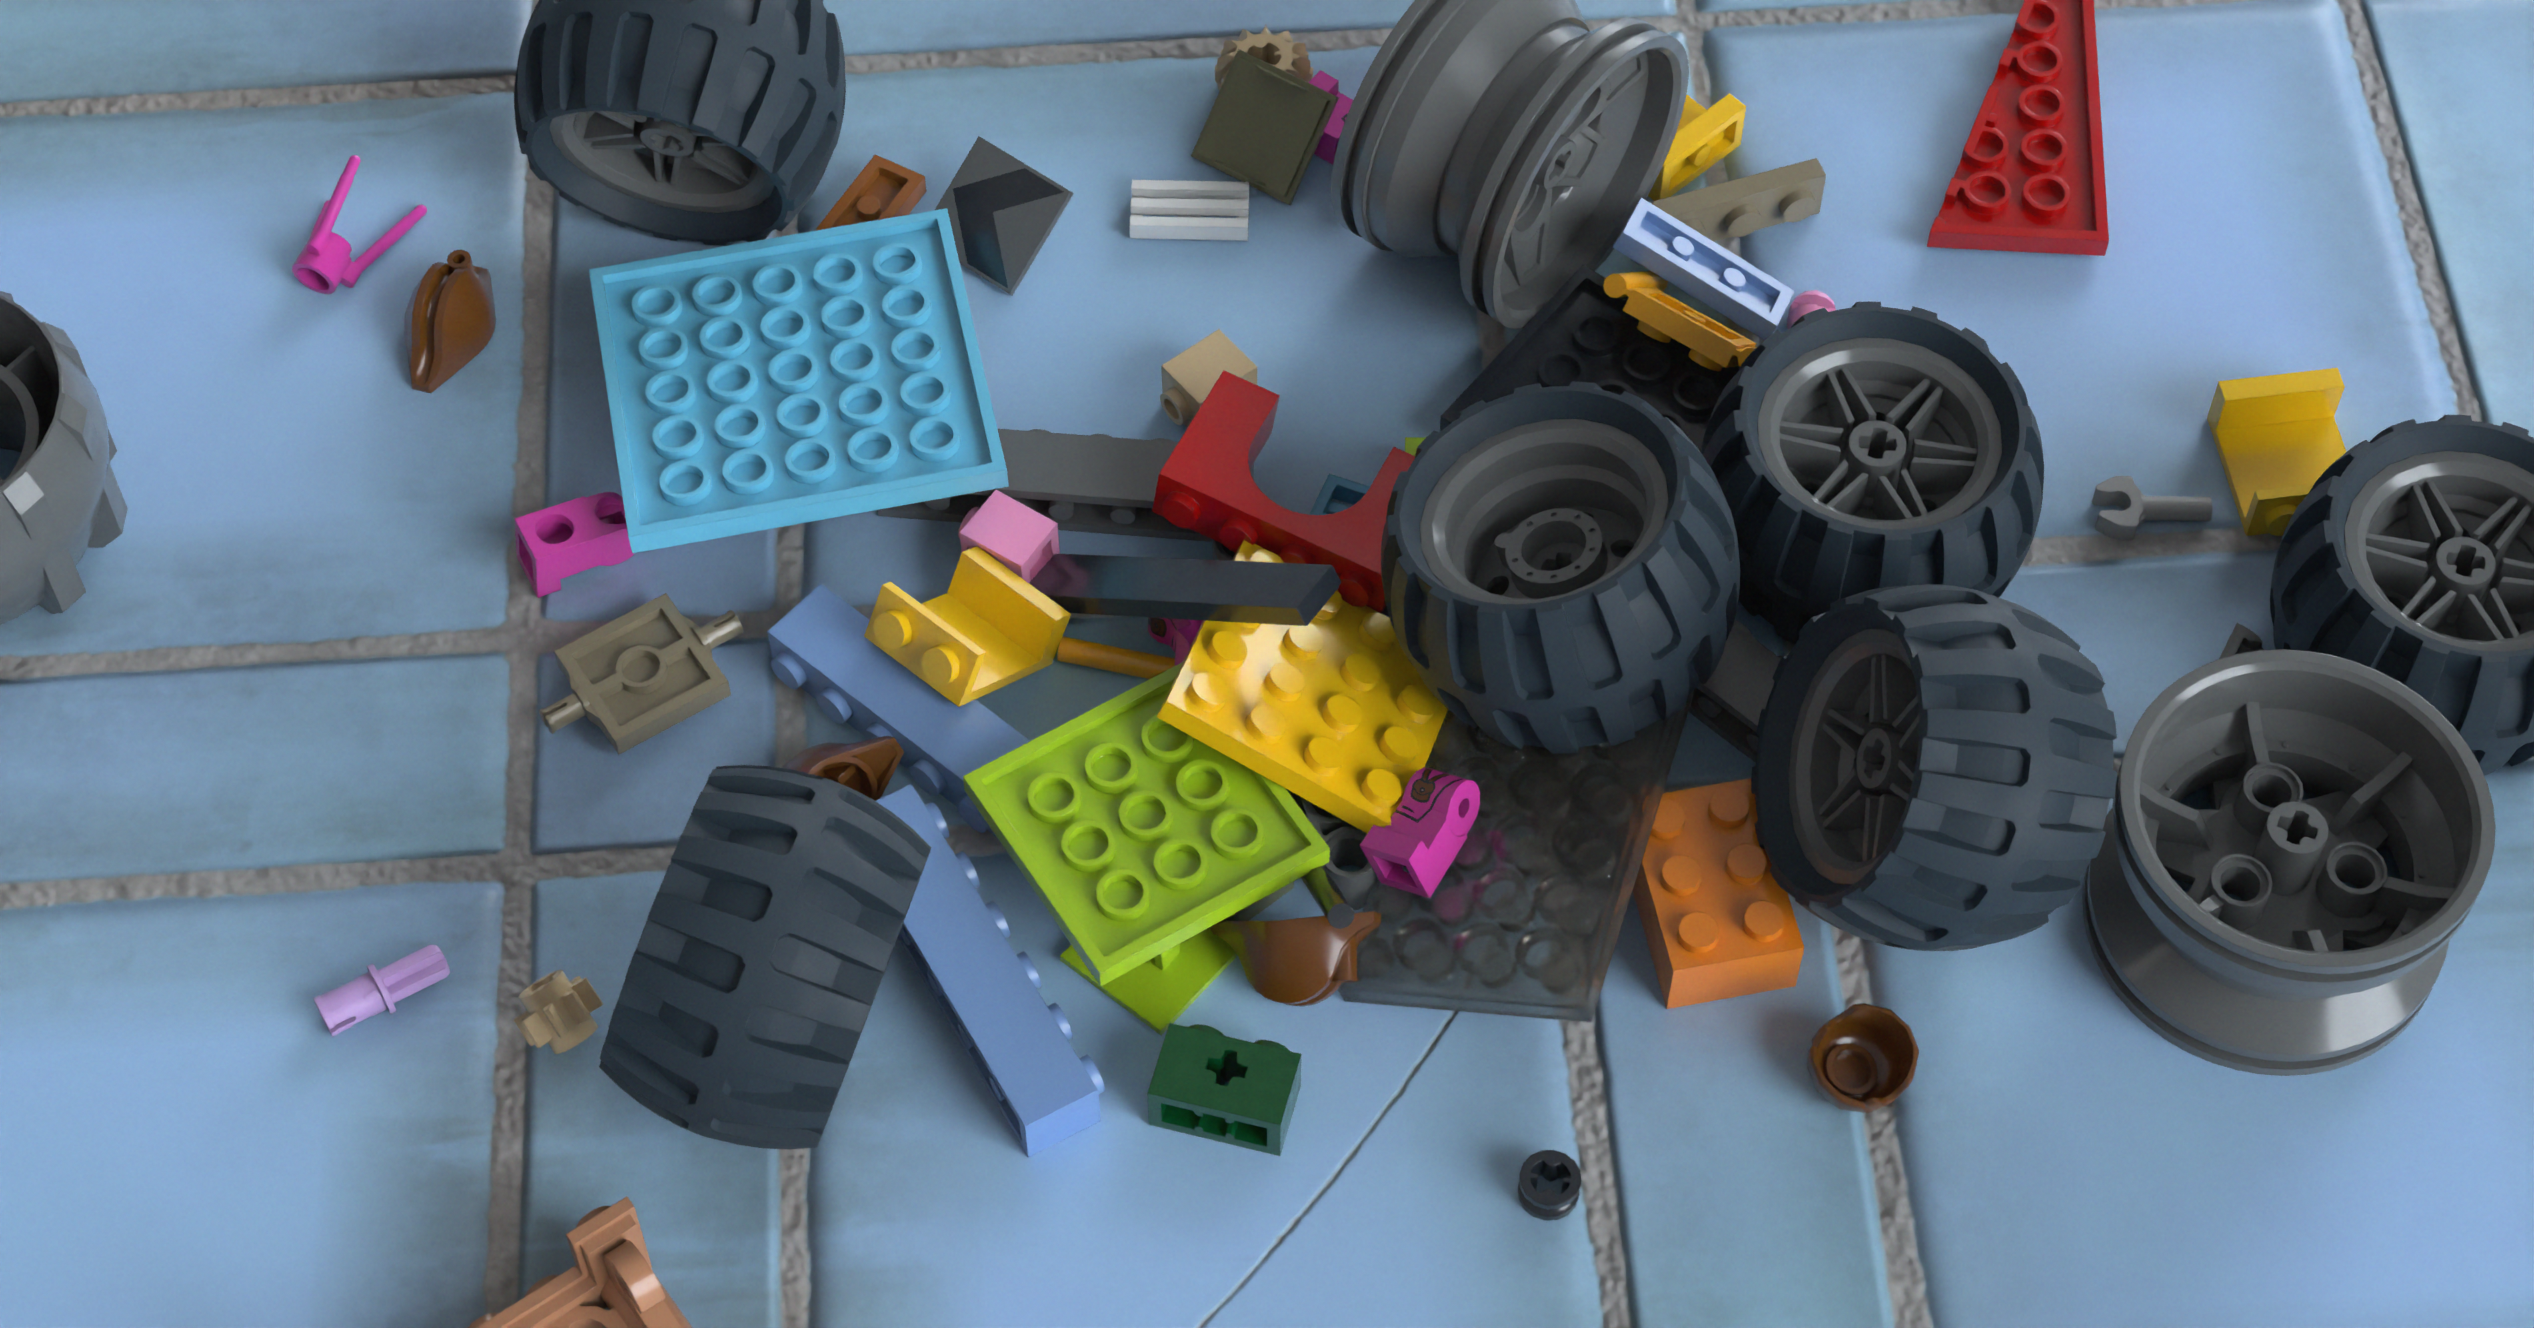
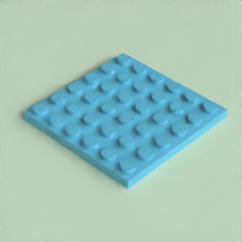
(794, 380)

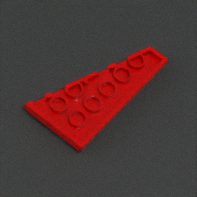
(2037, 145)

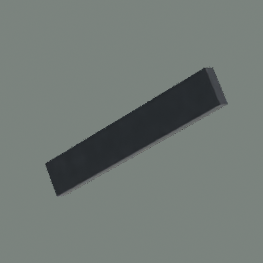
(1188, 588)

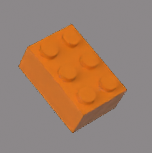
(1710, 901)

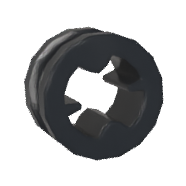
(1551, 1166)

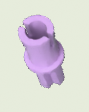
(381, 989)

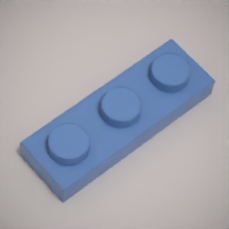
(1703, 269)

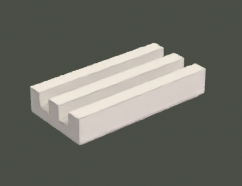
(1190, 202)

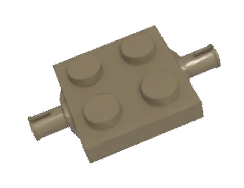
(642, 673)

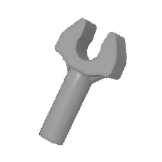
(2141, 508)

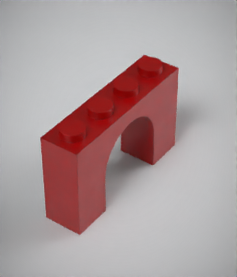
(1213, 493)

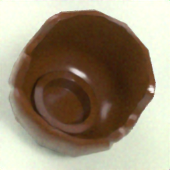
(1863, 1058)

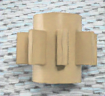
(558, 1011)

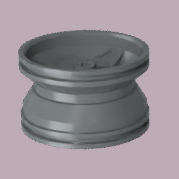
(1508, 142)
(2268, 975)

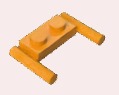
(1668, 318)

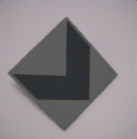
(1001, 214)

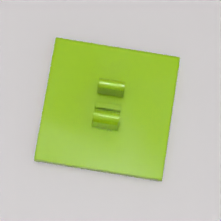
(1167, 983)

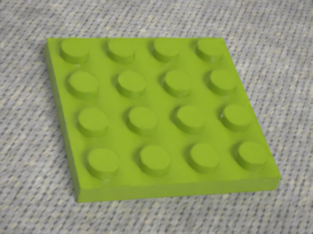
(1140, 829)

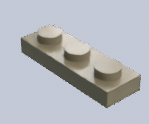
(1750, 201)

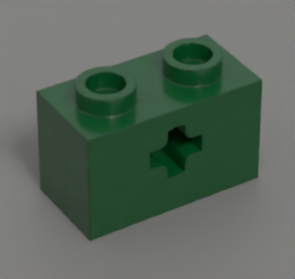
(1191, 1095)

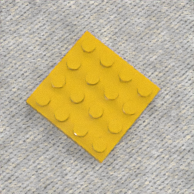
(1311, 706)

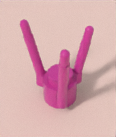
(326, 256)

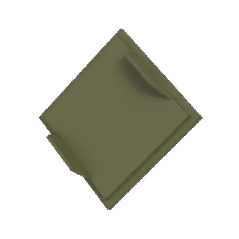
(1264, 126)

